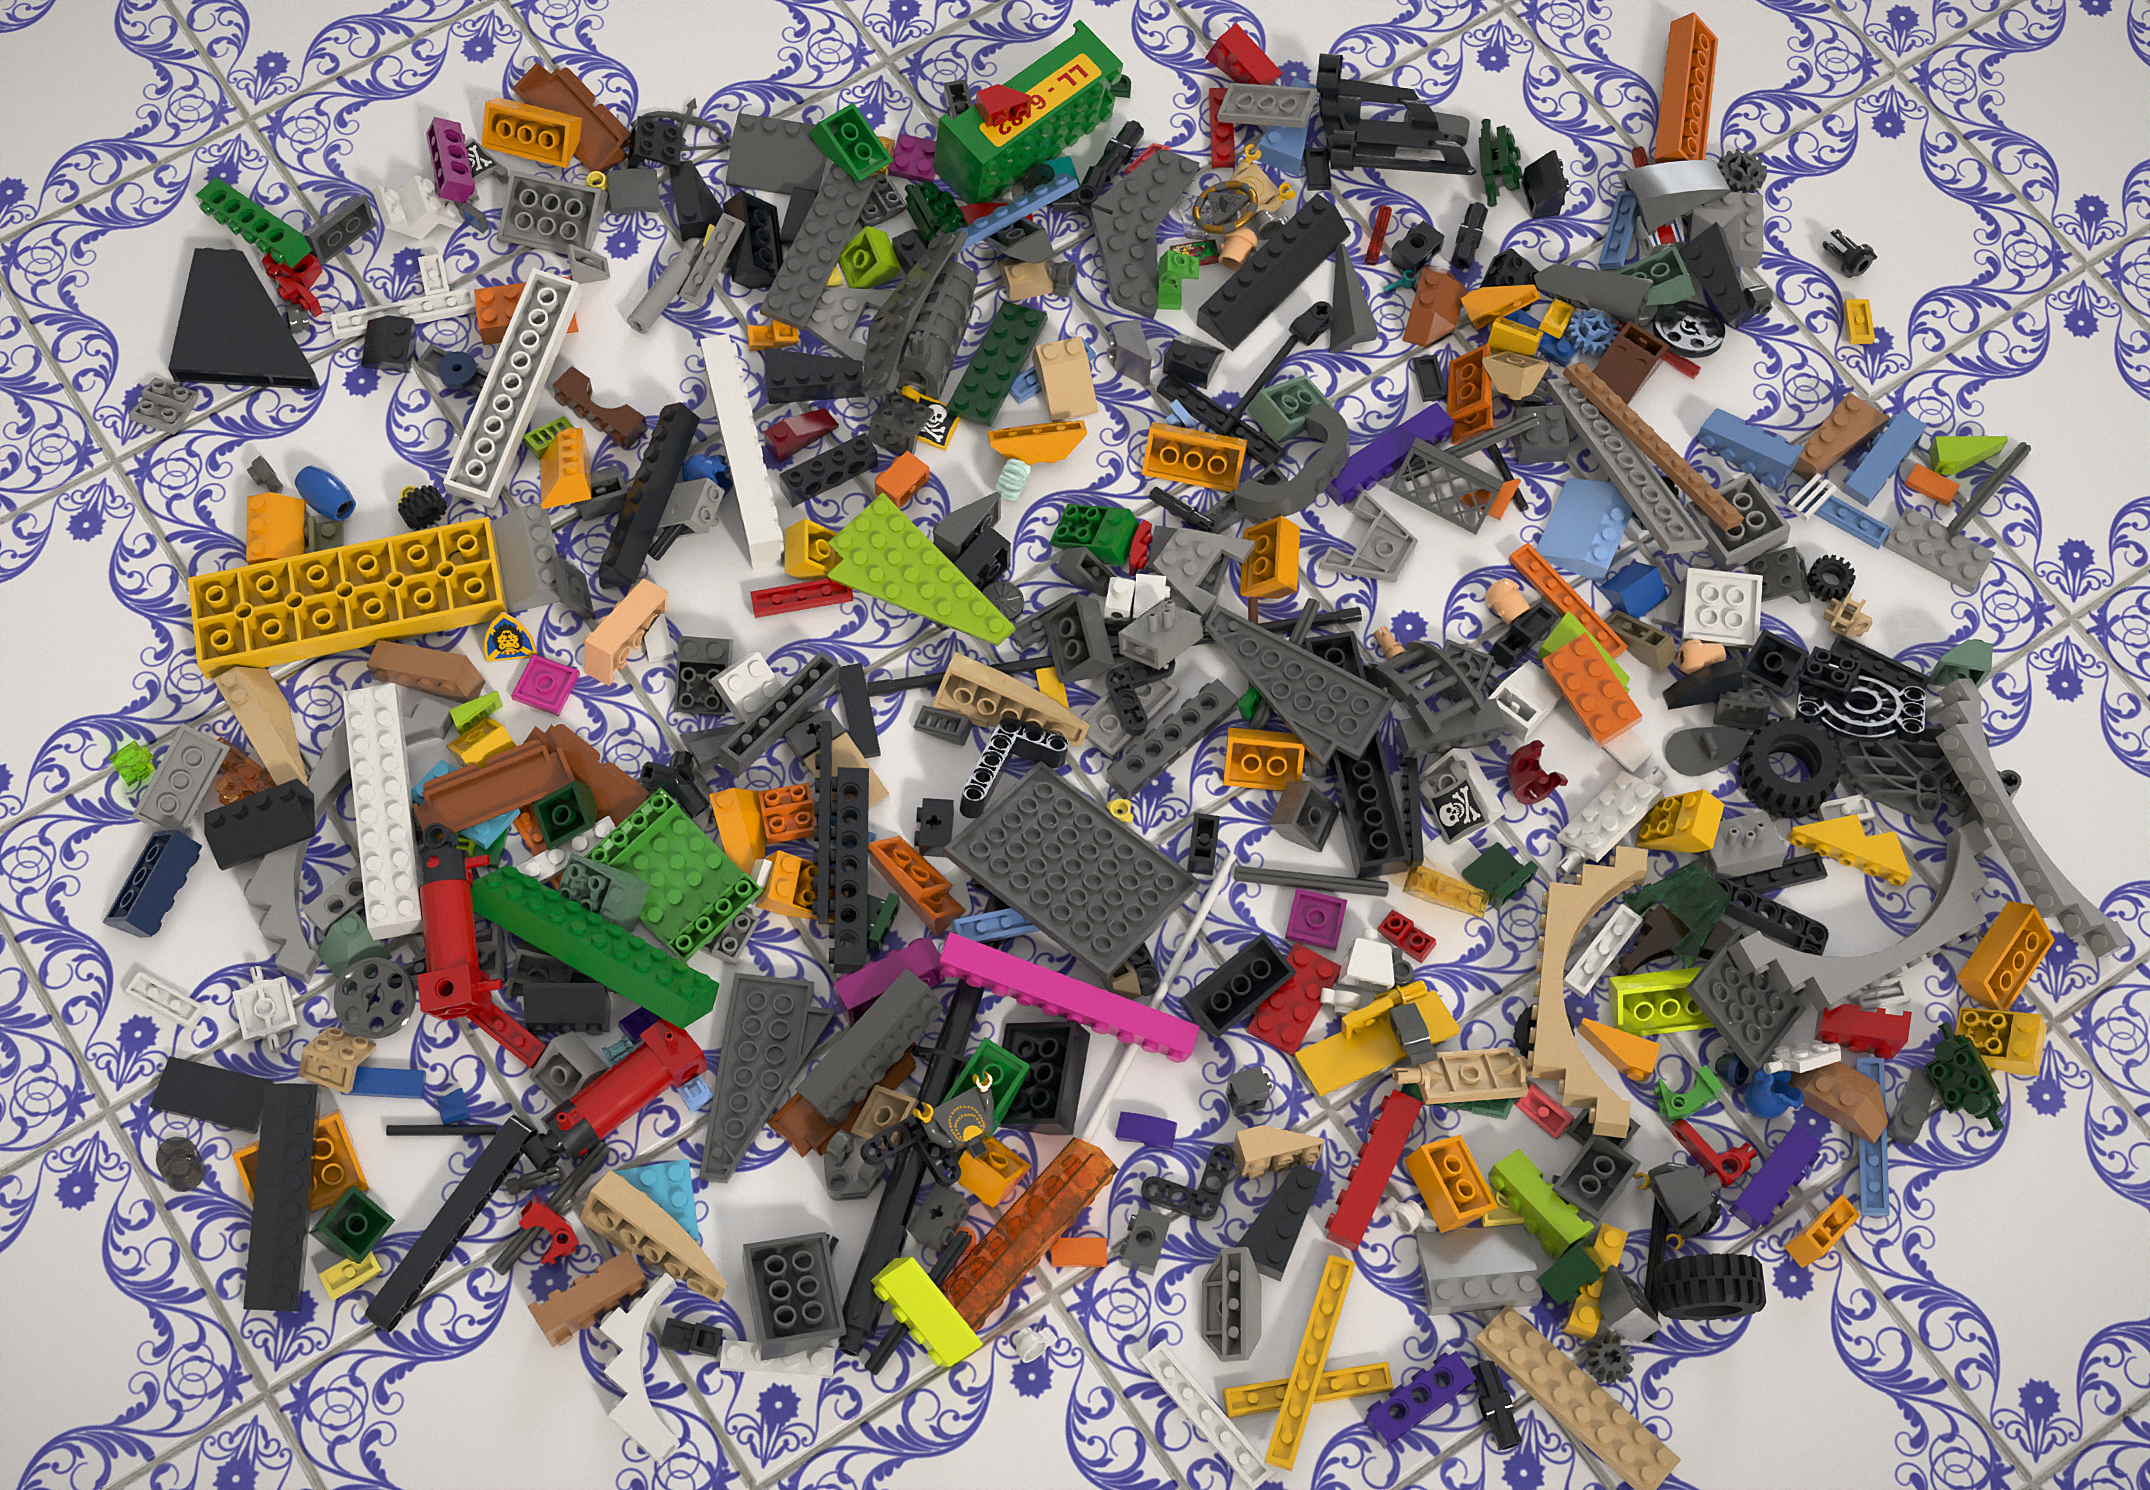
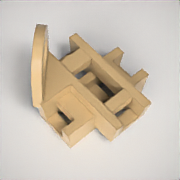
(1852, 621)

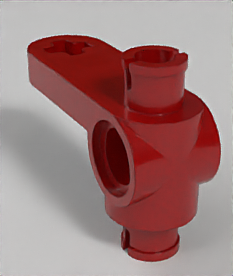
(1708, 1159)

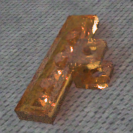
(241, 775)

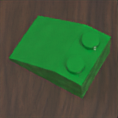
(851, 143)
(1006, 1074)

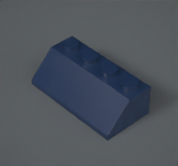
(153, 883)

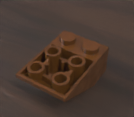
(1631, 361)

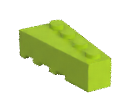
(1544, 1211)

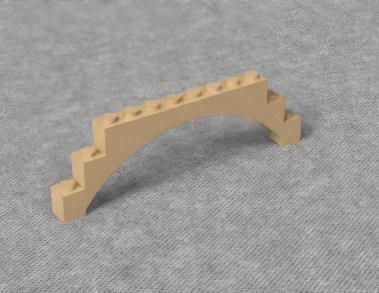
(1555, 1048)

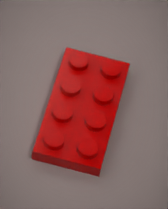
(1291, 1009)

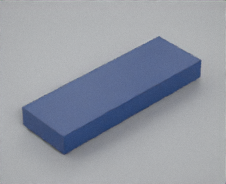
(388, 1083)

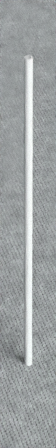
(1159, 994)

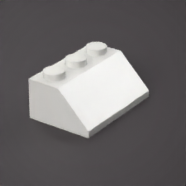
(1444, 777)

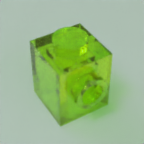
(133, 762)

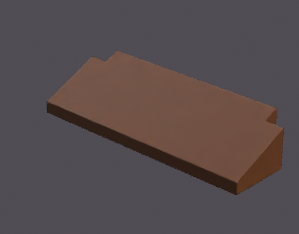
(562, 91)
(506, 784)
(612, 788)
(807, 1130)

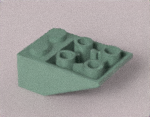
(604, 890)

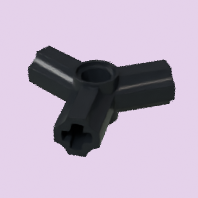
(1089, 189)
(677, 782)

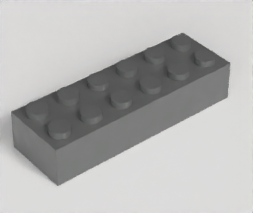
(870, 1048)

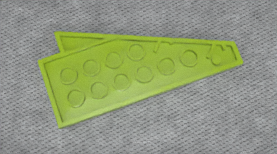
(901, 566)

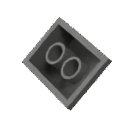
(964, 525)
(1596, 1176)

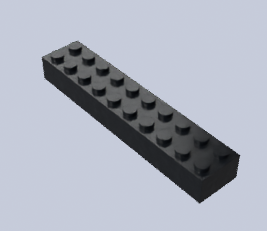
(1365, 785)

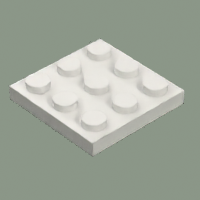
(1722, 607)

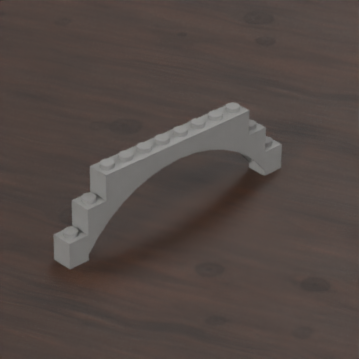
(279, 873)
(2042, 880)
(1833, 978)

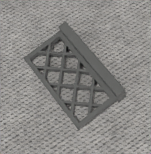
(1455, 466)

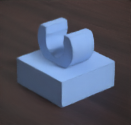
(1179, 416)
(695, 1094)

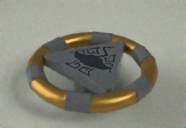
(1225, 207)

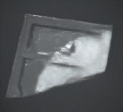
(1185, 208)

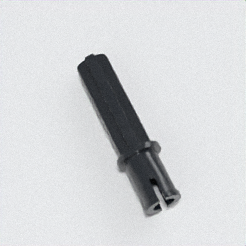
(1181, 509)

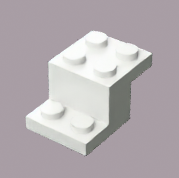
(415, 208)

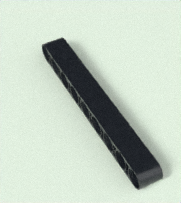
(449, 1224)

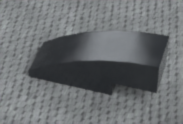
(1523, 635)
(1704, 685)

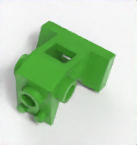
(1171, 271)
(1706, 1091)

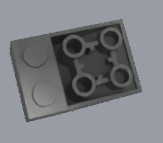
(697, 663)

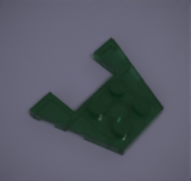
(1693, 898)

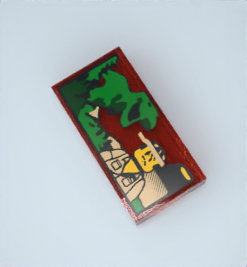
(1204, 250)

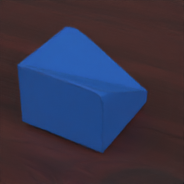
(454, 1107)

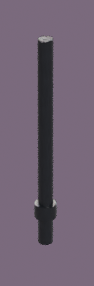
(1235, 414)

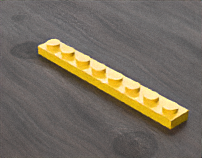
(1310, 1363)

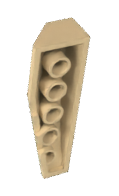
(992, 695)
(265, 720)
(642, 1227)

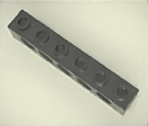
(1130, 783)

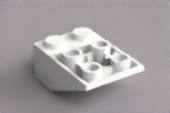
(1526, 699)

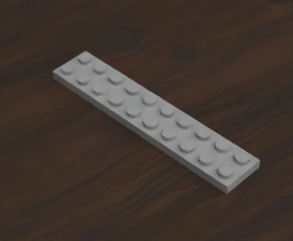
(1629, 471)

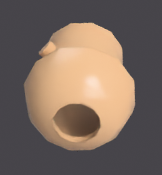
(1237, 248)
(1506, 600)
(1696, 655)

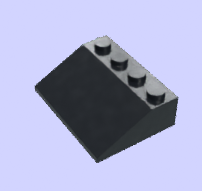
(1053, 1084)

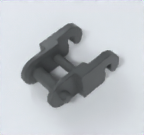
(1488, 685)

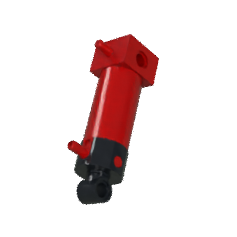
(453, 978)
(579, 1123)

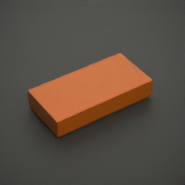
(1932, 484)
(1079, 1252)

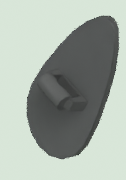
(1704, 749)

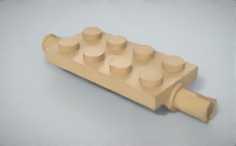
(1468, 1076)

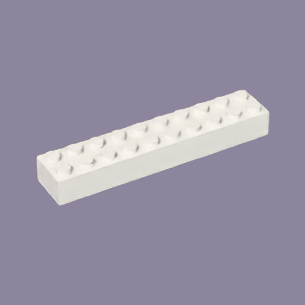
(512, 388)
(743, 451)
(383, 810)

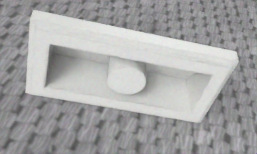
(1629, 750)

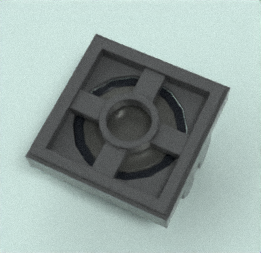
(1469, 662)

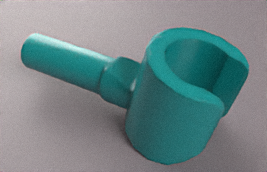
(1404, 282)

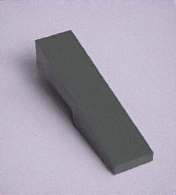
(1225, 512)

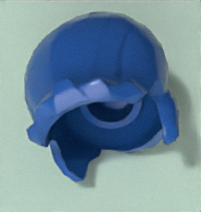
(702, 466)
(1771, 1095)

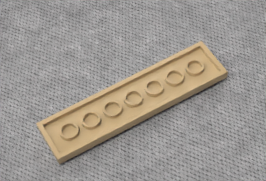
(1576, 1401)

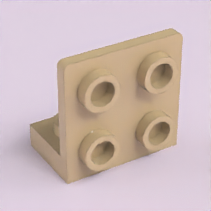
(333, 1058)

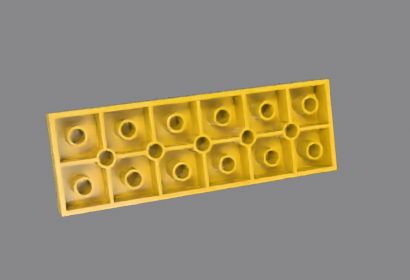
(346, 597)

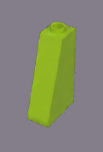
(1568, 630)

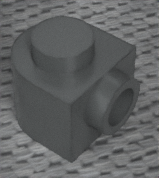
(1760, 298)

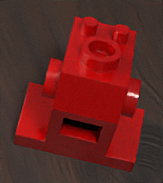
(540, 1214)

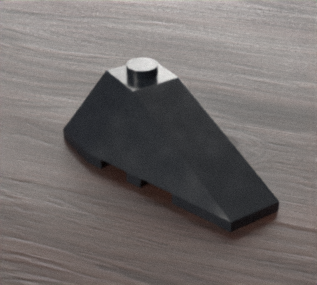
(693, 201)

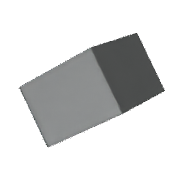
(587, 266)

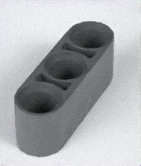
(1452, 127)

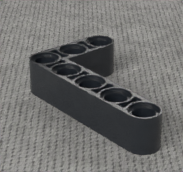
(1009, 738)
(1777, 915)

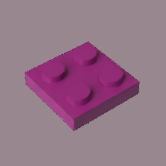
(913, 159)
(1316, 919)

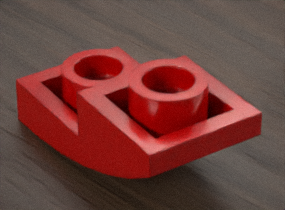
(298, 294)
(1139, 548)
(1404, 935)

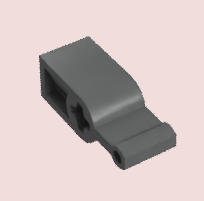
(1412, 1034)

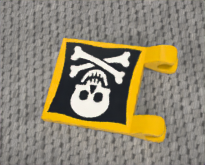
(940, 426)

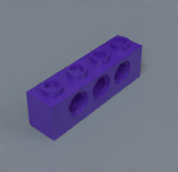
(1388, 1429)

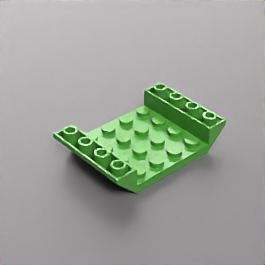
(690, 878)

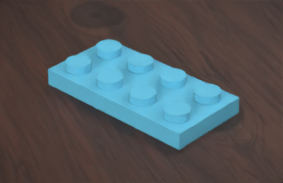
(481, 834)

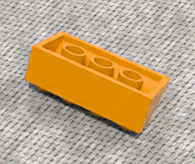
(530, 131)
(1194, 457)
(565, 470)
(2006, 957)

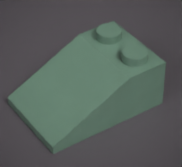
(1668, 274)
(1284, 407)

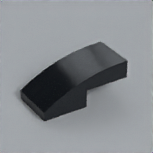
(691, 1338)

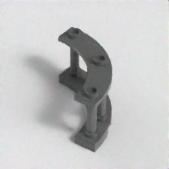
(1431, 659)

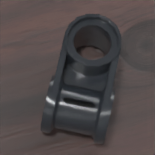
(1312, 323)

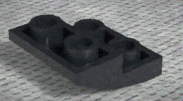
(1830, 670)

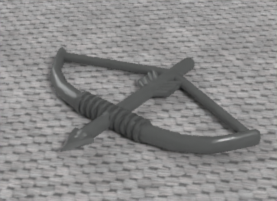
(688, 119)

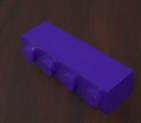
(1775, 1177)

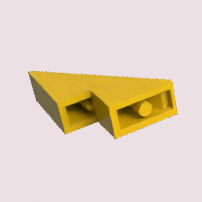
(1846, 842)

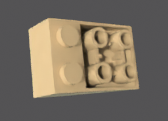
(1271, 1149)

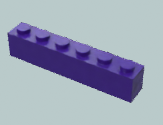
(1388, 453)

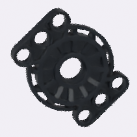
(1881, 723)

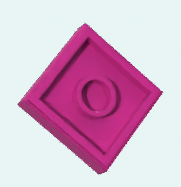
(545, 685)

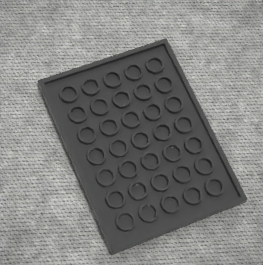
(1072, 869)

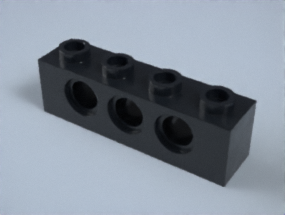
(828, 469)

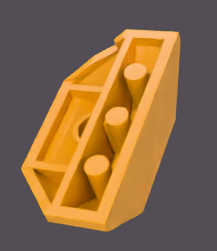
(1038, 441)

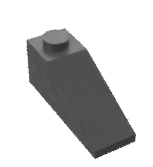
(1911, 1107)

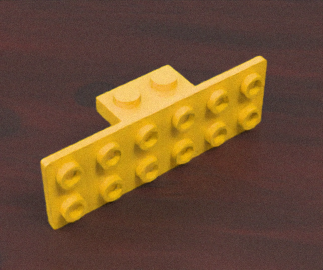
(1369, 1043)

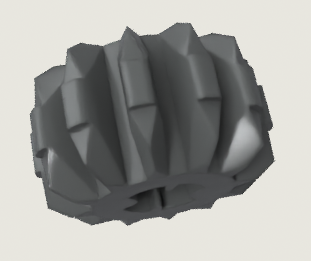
(1599, 1357)

